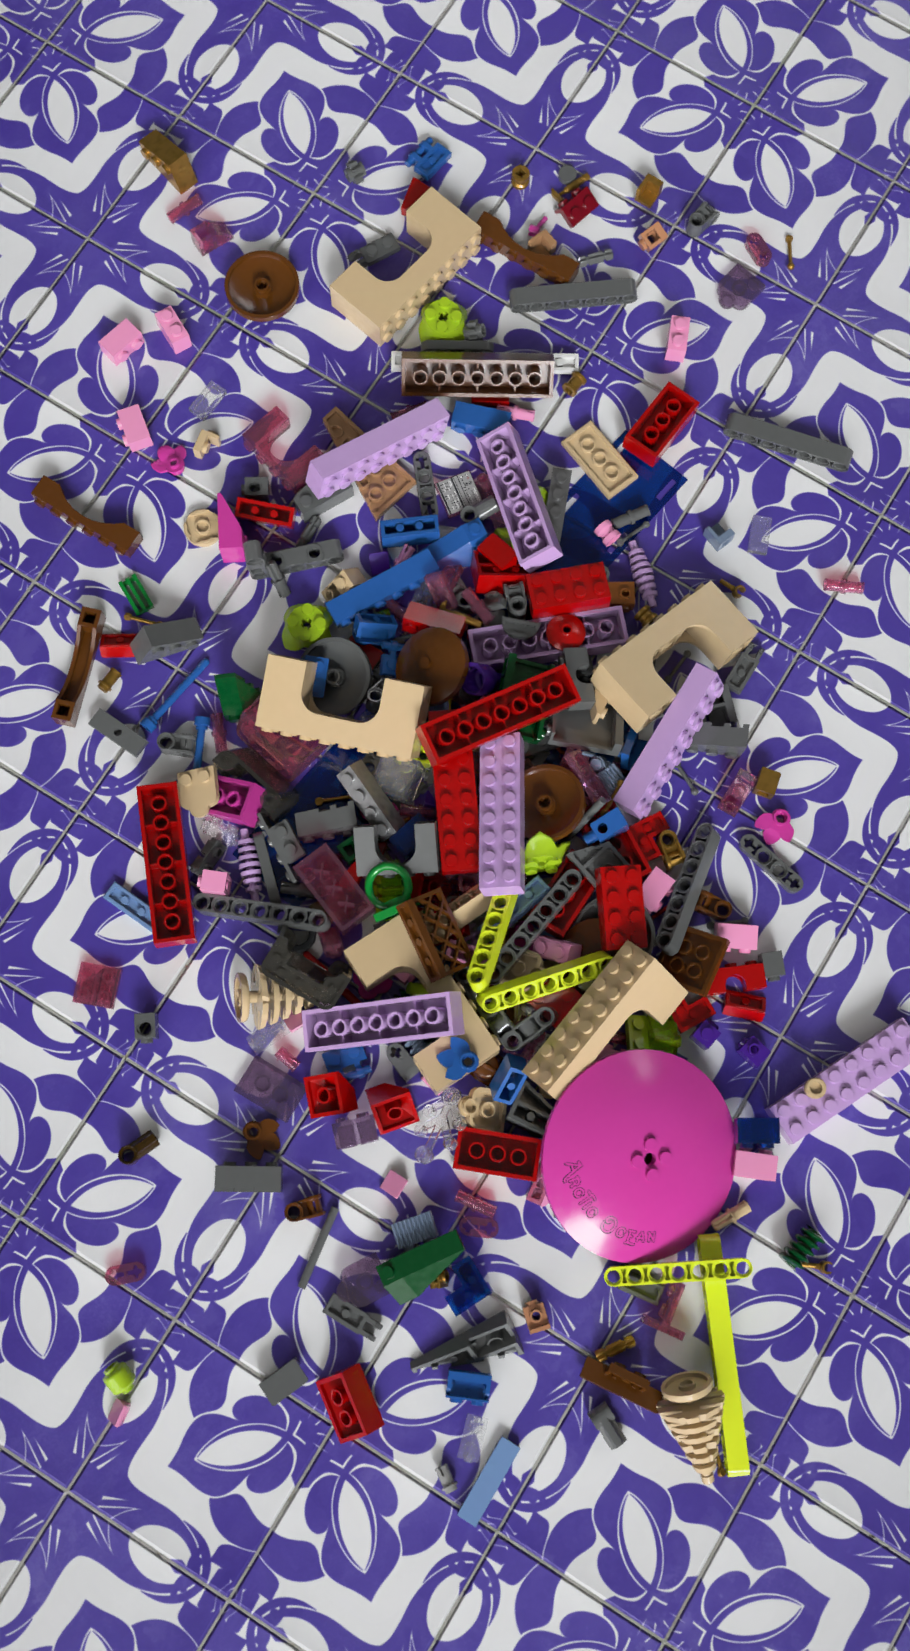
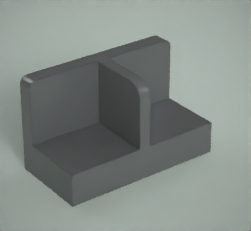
(723, 709)
(283, 1381)

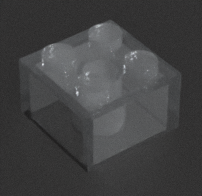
(399, 778)

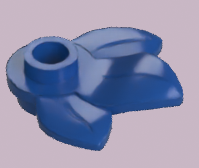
(454, 1059)

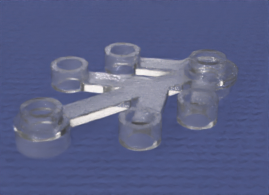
(448, 1102)

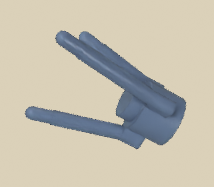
(597, 762)

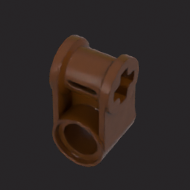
(711, 904)
(306, 1208)

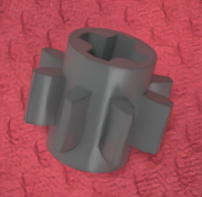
(354, 172)
(474, 331)

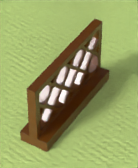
(424, 940)

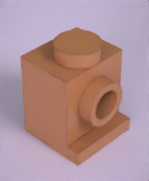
(658, 235)
(535, 1325)

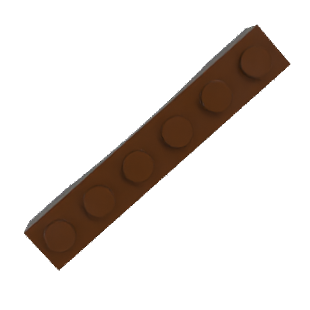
(555, 268)
(119, 535)
(72, 693)

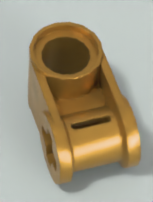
(670, 851)

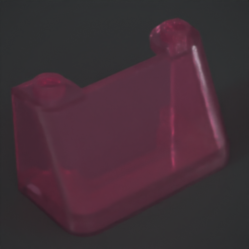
(283, 753)

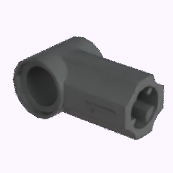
(481, 509)
(604, 1422)

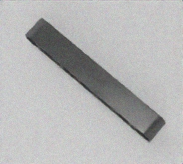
(573, 295)
(788, 442)
(693, 877)
(253, 907)
(538, 918)

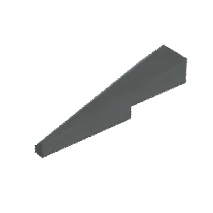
(484, 1340)

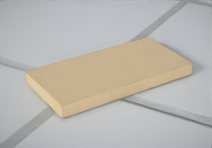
(599, 460)

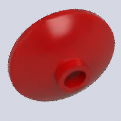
(561, 639)

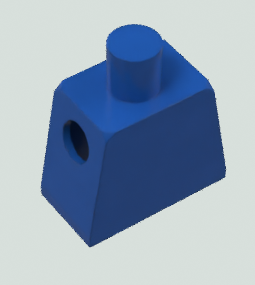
(615, 825)

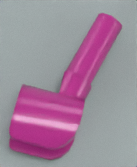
(534, 230)

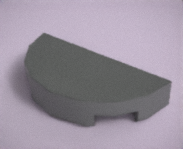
(494, 601)
(519, 629)

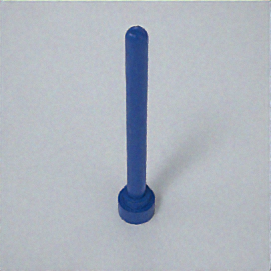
(150, 722)
(202, 724)

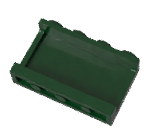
(515, 671)

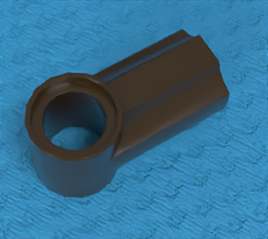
(140, 1147)

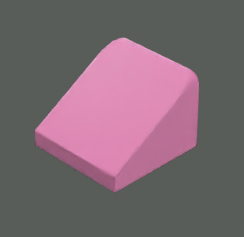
(294, 1022)
(393, 1184)
(119, 1412)

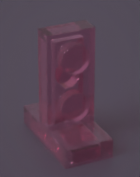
(442, 585)
(667, 1312)

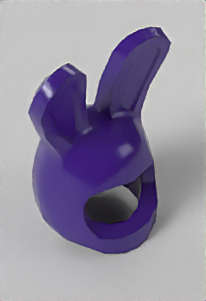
(480, 679)

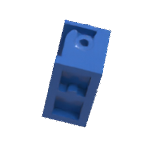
(373, 628)
(468, 1386)

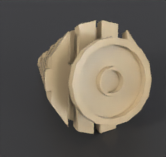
(267, 999)
(694, 1416)

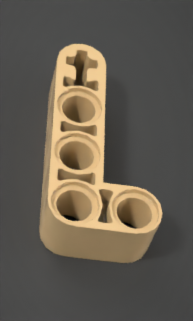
(464, 910)

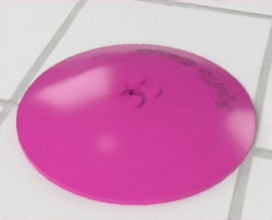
(598, 1147)

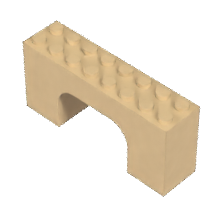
(385, 306)
(700, 619)
(289, 708)
(392, 952)
(624, 986)

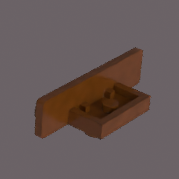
(622, 1383)

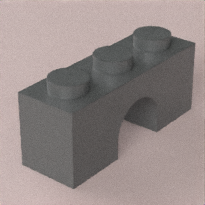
(577, 663)

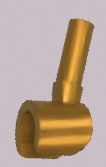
(734, 589)
(819, 1266)

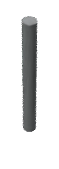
(586, 817)
(318, 1247)

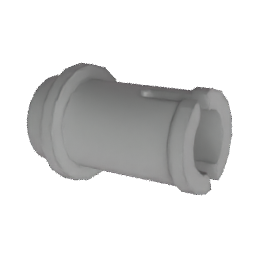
(446, 1478)

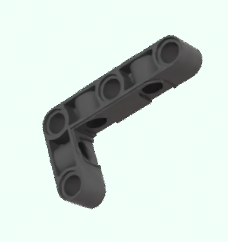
(292, 559)
(502, 1026)

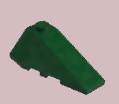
(235, 695)
(416, 1269)

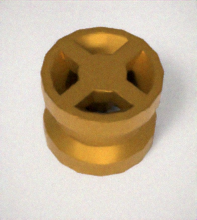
(520, 177)
(645, 615)

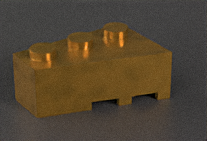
(169, 160)

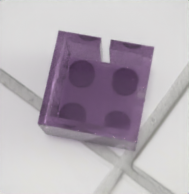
(355, 1131)

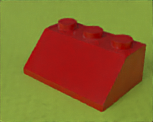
(350, 1403)

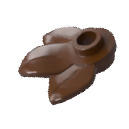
(264, 1139)

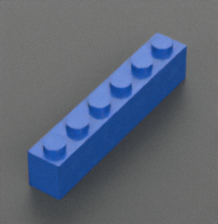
(381, 588)

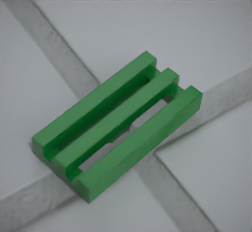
(128, 581)

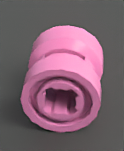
(607, 532)

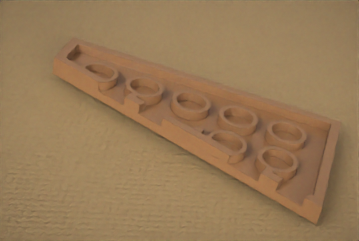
(378, 489)

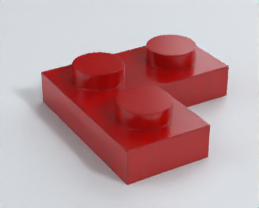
(645, 831)
(690, 1015)

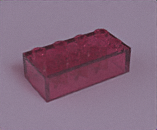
(334, 889)

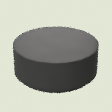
(567, 174)

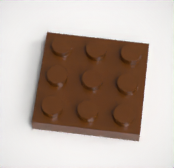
(696, 960)

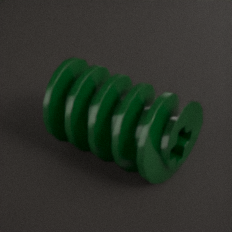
(802, 1247)

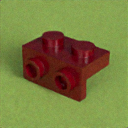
(577, 206)

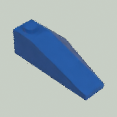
(458, 545)

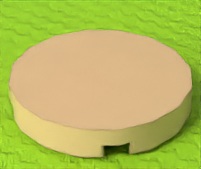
(202, 528)

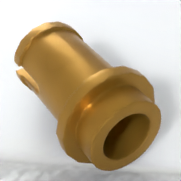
(109, 680)

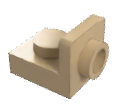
(204, 442)

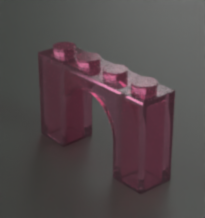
(260, 439)

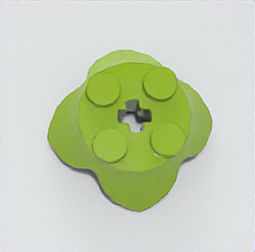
(435, 329)
(297, 637)
(543, 854)

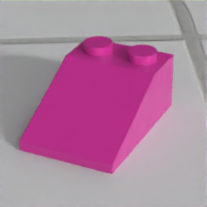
(230, 533)
(238, 801)

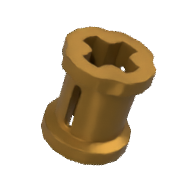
(575, 382)

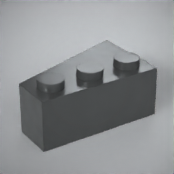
(308, 504)
(165, 639)
(720, 740)
(326, 823)
(529, 1111)
(248, 1177)

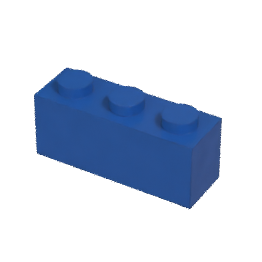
(477, 419)
(409, 531)

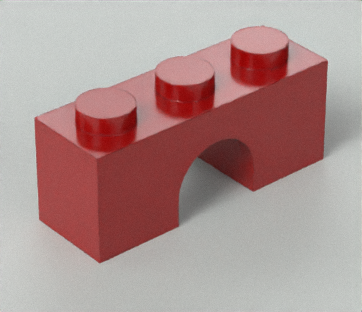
(750, 975)

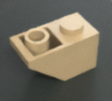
(343, 582)

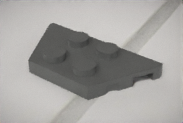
(594, 857)

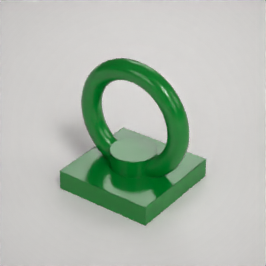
(389, 907)

